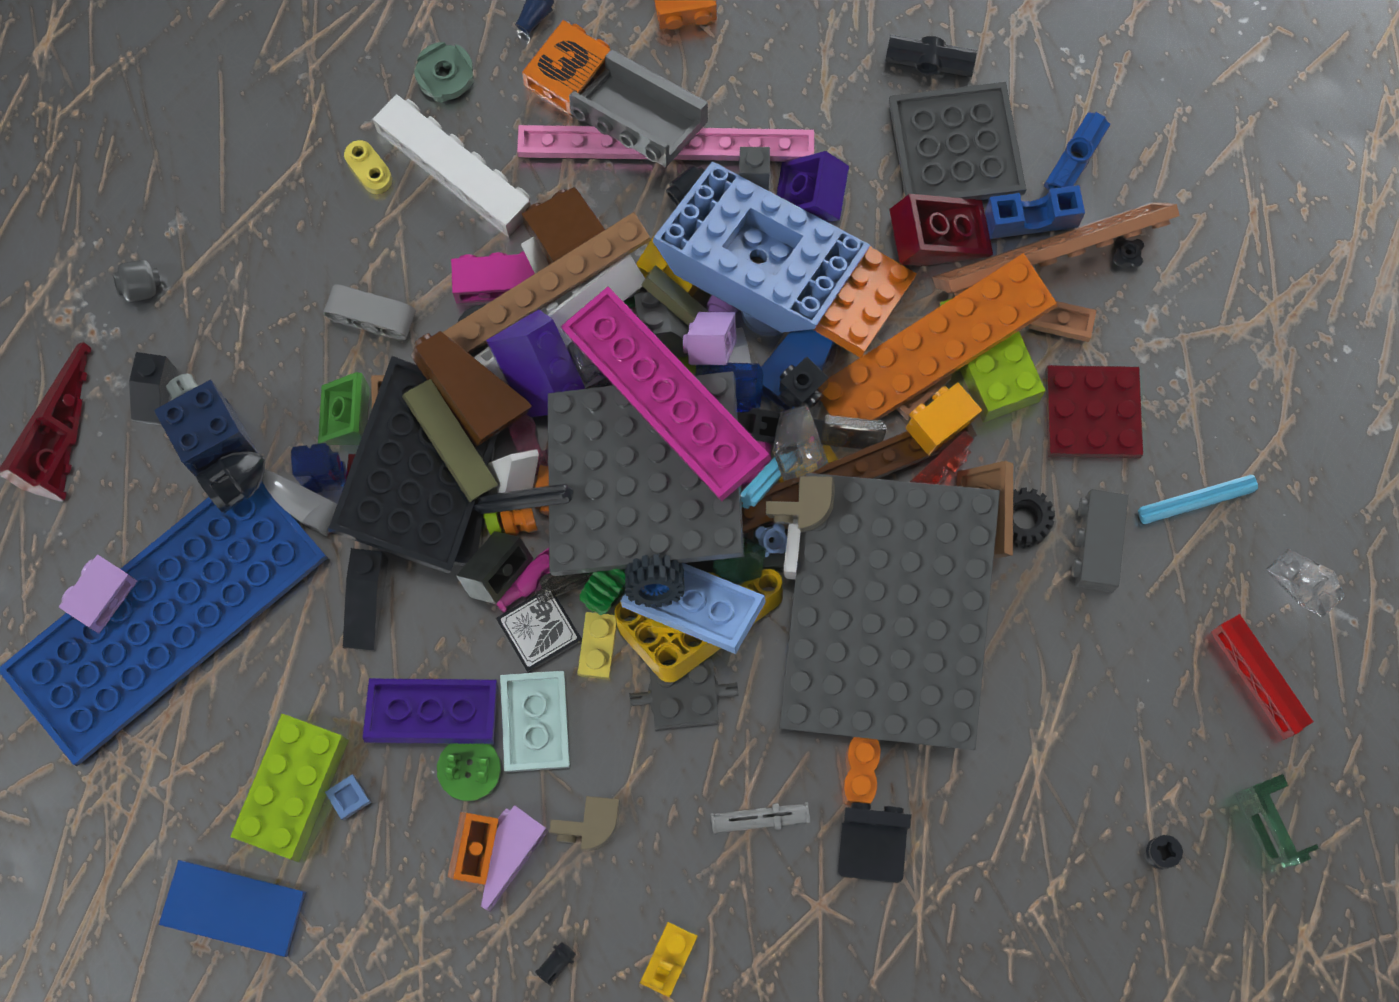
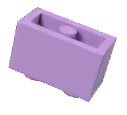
(710, 338)
(97, 593)

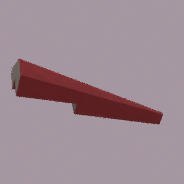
(44, 447)

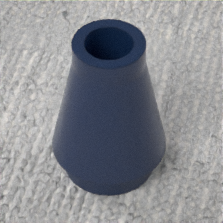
(533, 13)

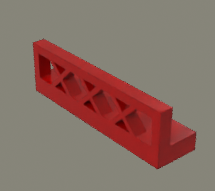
(1262, 677)

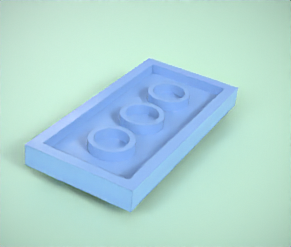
(708, 610)

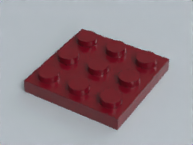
(1094, 411)

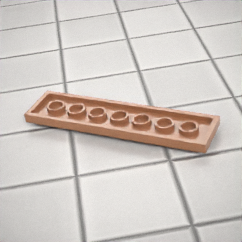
(1069, 242)

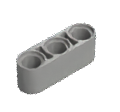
(369, 312)

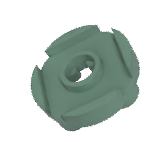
(444, 87)

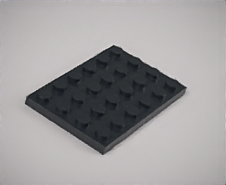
(398, 484)

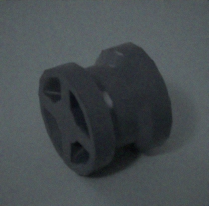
(1158, 855)

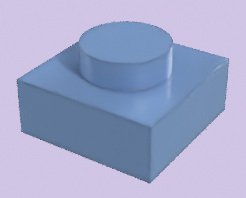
(347, 797)

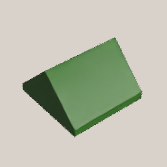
(344, 410)

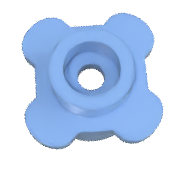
(778, 534)

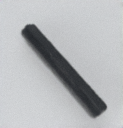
(523, 499)

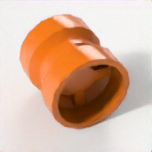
(518, 520)

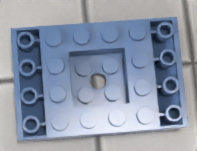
(733, 219)

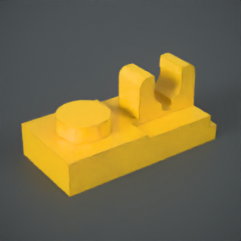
(668, 959)

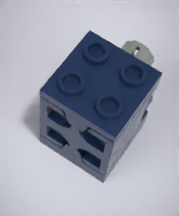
(201, 423)

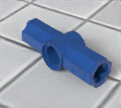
(1084, 142)

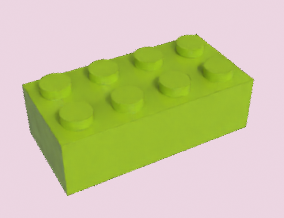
(1003, 378)
(290, 787)

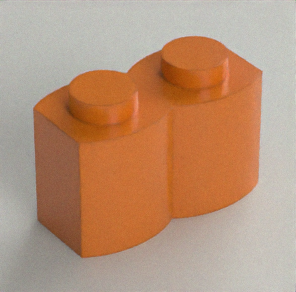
(861, 761)

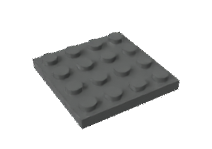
(958, 142)

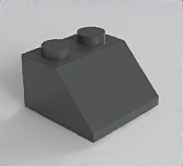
(661, 322)

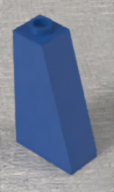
(791, 352)

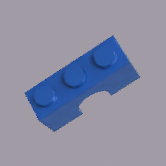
(1056, 211)

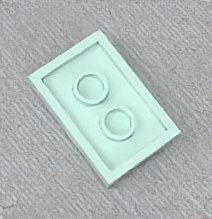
(534, 721)

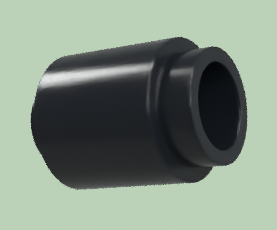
(683, 183)

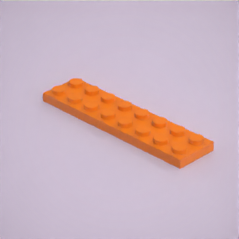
(940, 343)

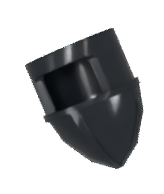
(232, 478)

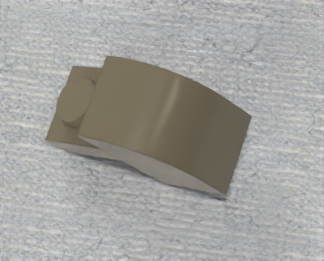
(814, 504)
(598, 826)

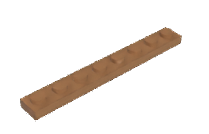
(550, 283)

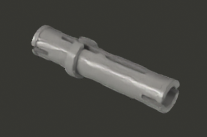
(793, 815)

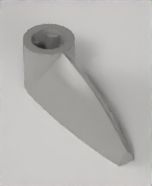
(300, 502)

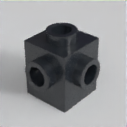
(802, 384)

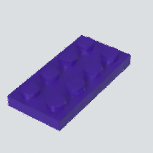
(430, 711)

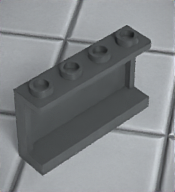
(640, 109)

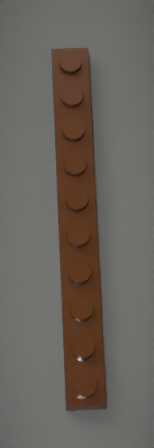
(869, 462)

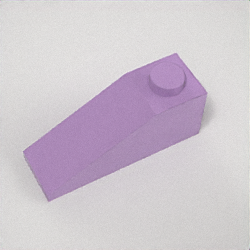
(513, 845)

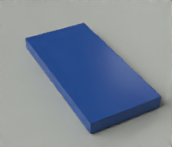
(232, 908)

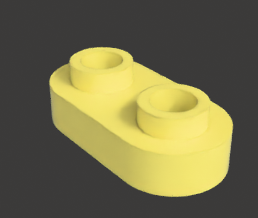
(366, 165)

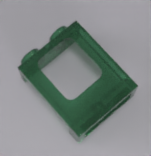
(1258, 800)

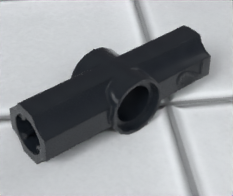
(931, 55)

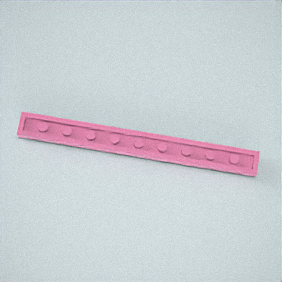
(707, 144)

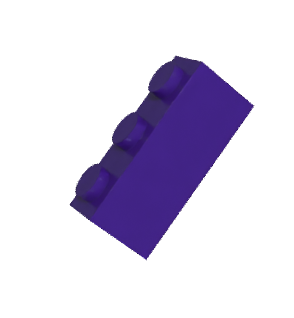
(535, 360)

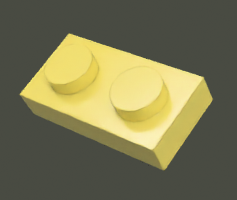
(597, 646)

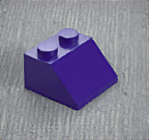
(815, 184)

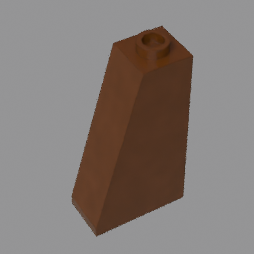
(471, 391)

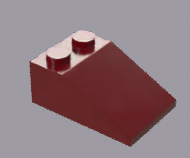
(939, 230)

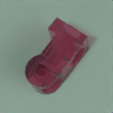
(525, 438)

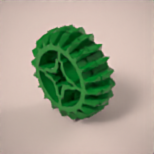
(603, 590)

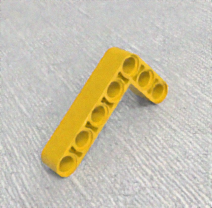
(677, 646)

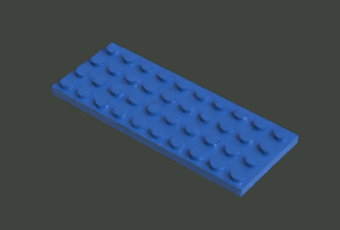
(188, 600)

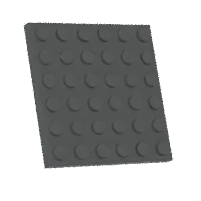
(631, 487)

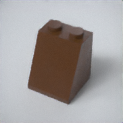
(561, 223)

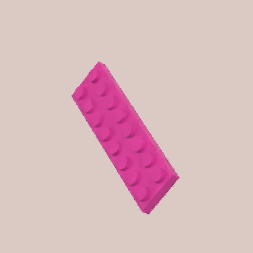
(666, 394)

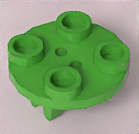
(484, 770)

